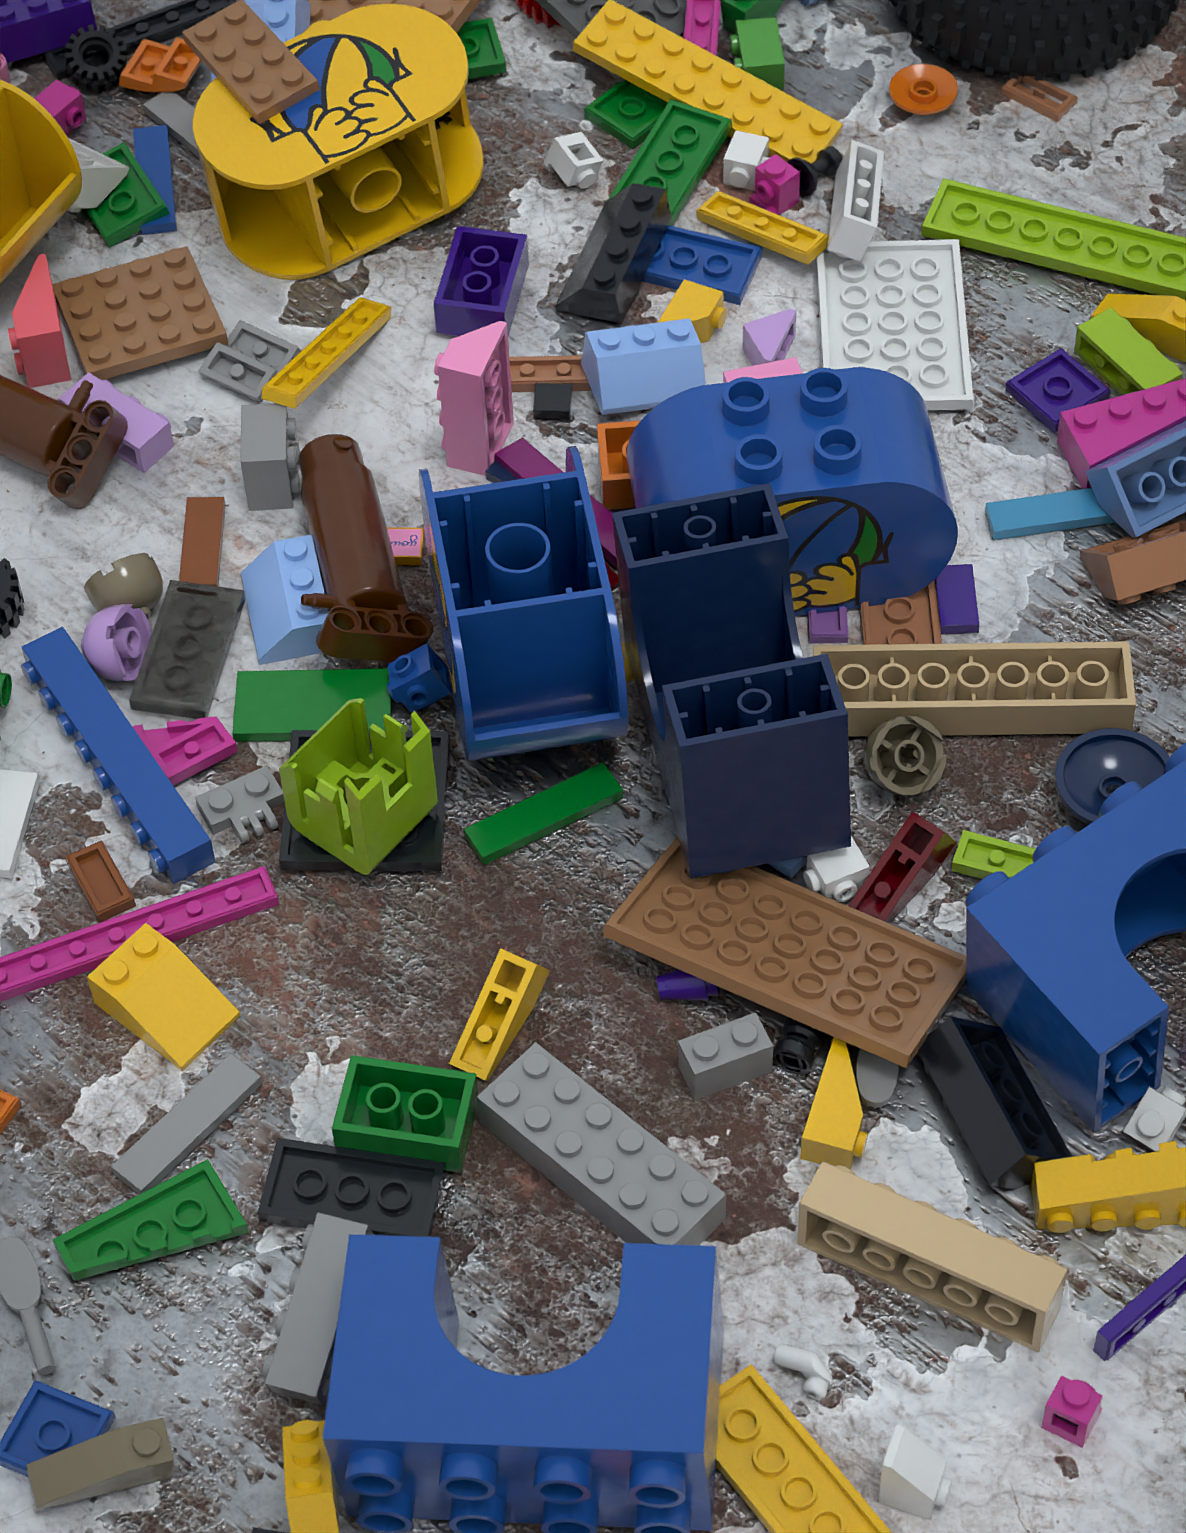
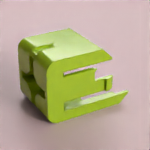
(384, 789)

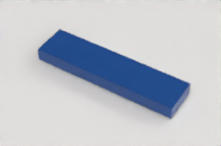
(154, 157)

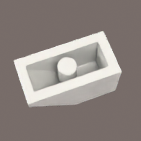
(913, 1475)

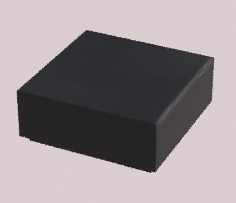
(552, 401)

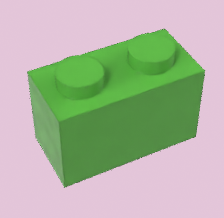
(759, 50)

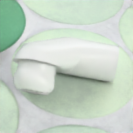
(810, 1365)

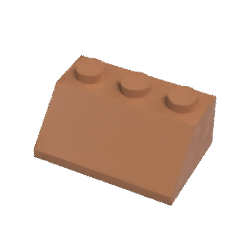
(1139, 564)

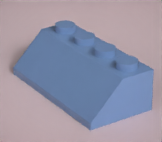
(1144, 482)

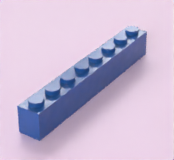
(118, 756)

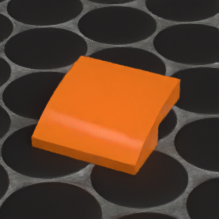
(160, 67)

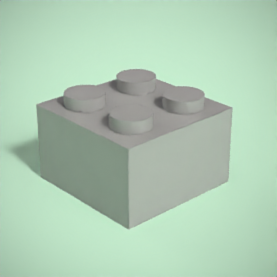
(269, 456)

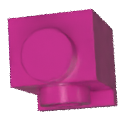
(776, 185)
(1075, 1402)

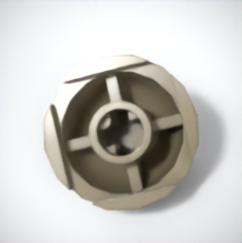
(133, 581)
(905, 755)

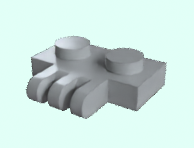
(242, 804)

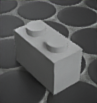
(725, 1056)

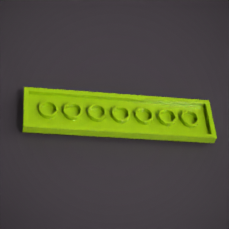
(1058, 238)

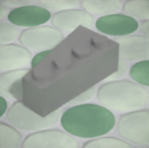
(309, 1325)

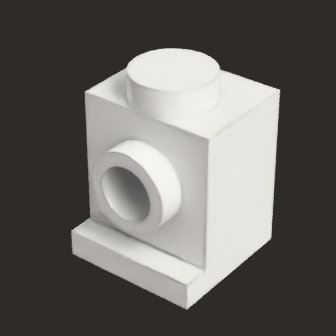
(574, 160)

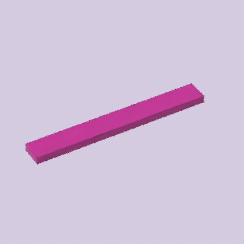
(172, 918)

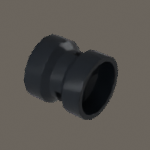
(797, 1047)

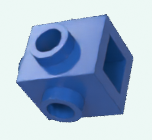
(418, 679)

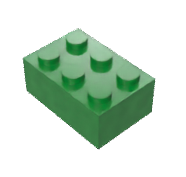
(406, 1110)

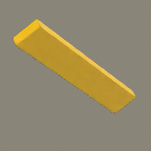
(326, 353)

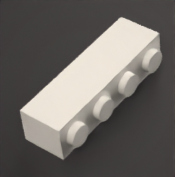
(856, 201)

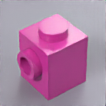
(64, 105)

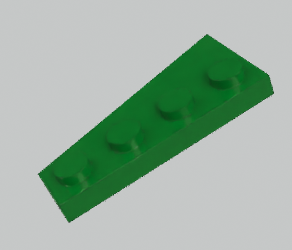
(159, 1222)

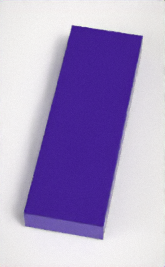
(1141, 1311)

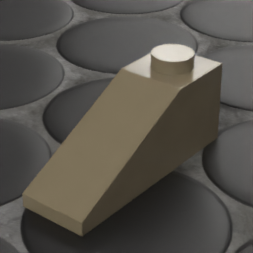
(103, 1465)

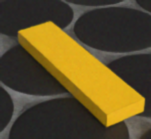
(763, 227)

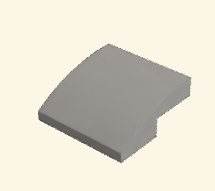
(248, 360)

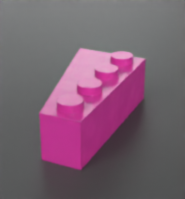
(1117, 424)

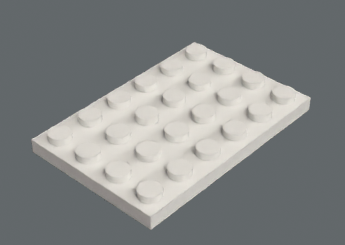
(900, 316)

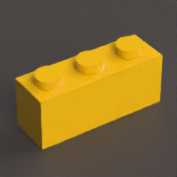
(309, 1479)

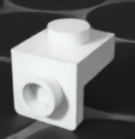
(1157, 1117)

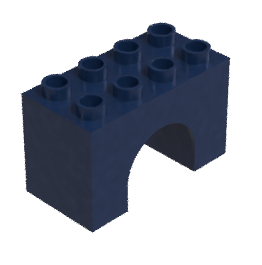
(732, 708)

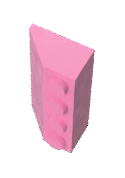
(475, 397)

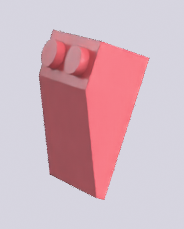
(39, 330)

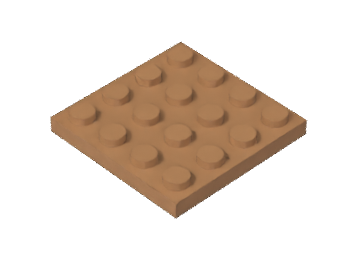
(139, 314)

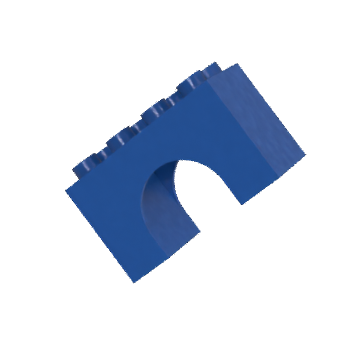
(1057, 938)
(577, 1448)

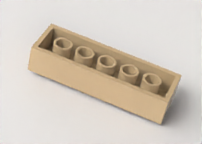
(931, 1255)

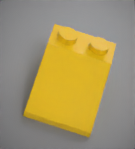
(161, 997)

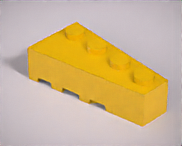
(1111, 1192)

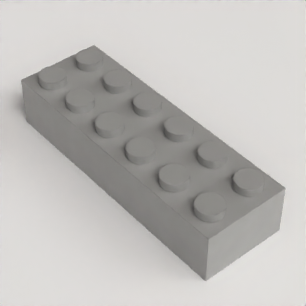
(599, 1154)

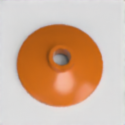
(923, 89)

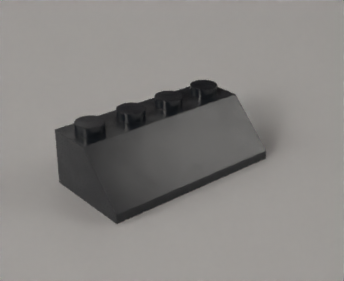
(617, 254)
(991, 1101)

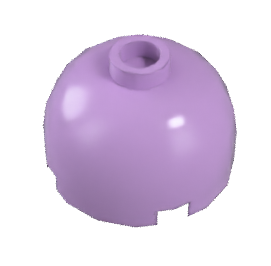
(116, 642)

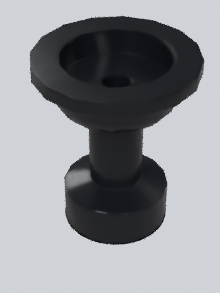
(827, 163)

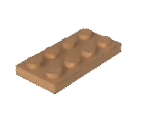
(250, 61)

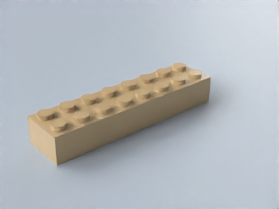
(987, 686)

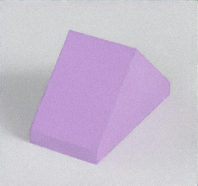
(769, 337)

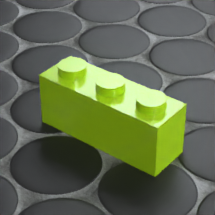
(1122, 354)

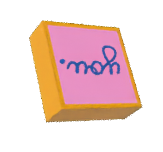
(407, 545)

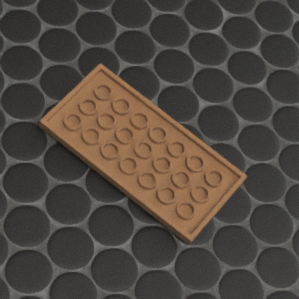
(793, 953)

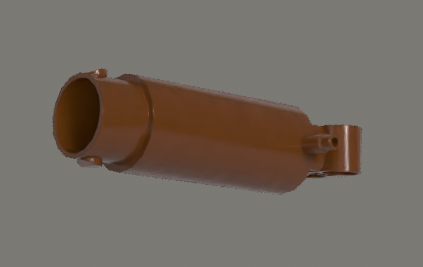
(57, 436)
(354, 558)

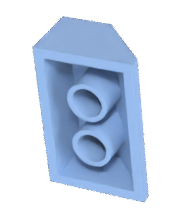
(642, 364)
(273, 597)

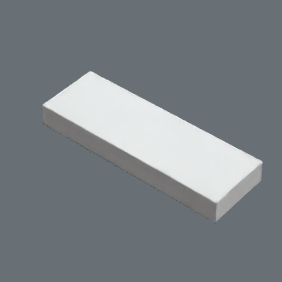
(16, 803)

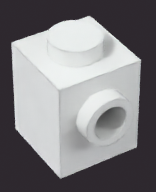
(742, 157)
(837, 872)

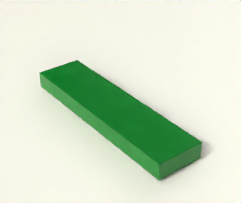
(543, 813)

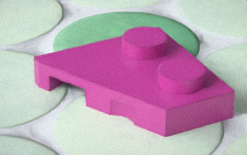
(188, 746)

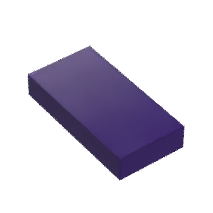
(957, 600)

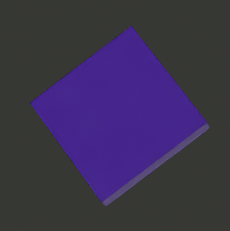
(1056, 386)

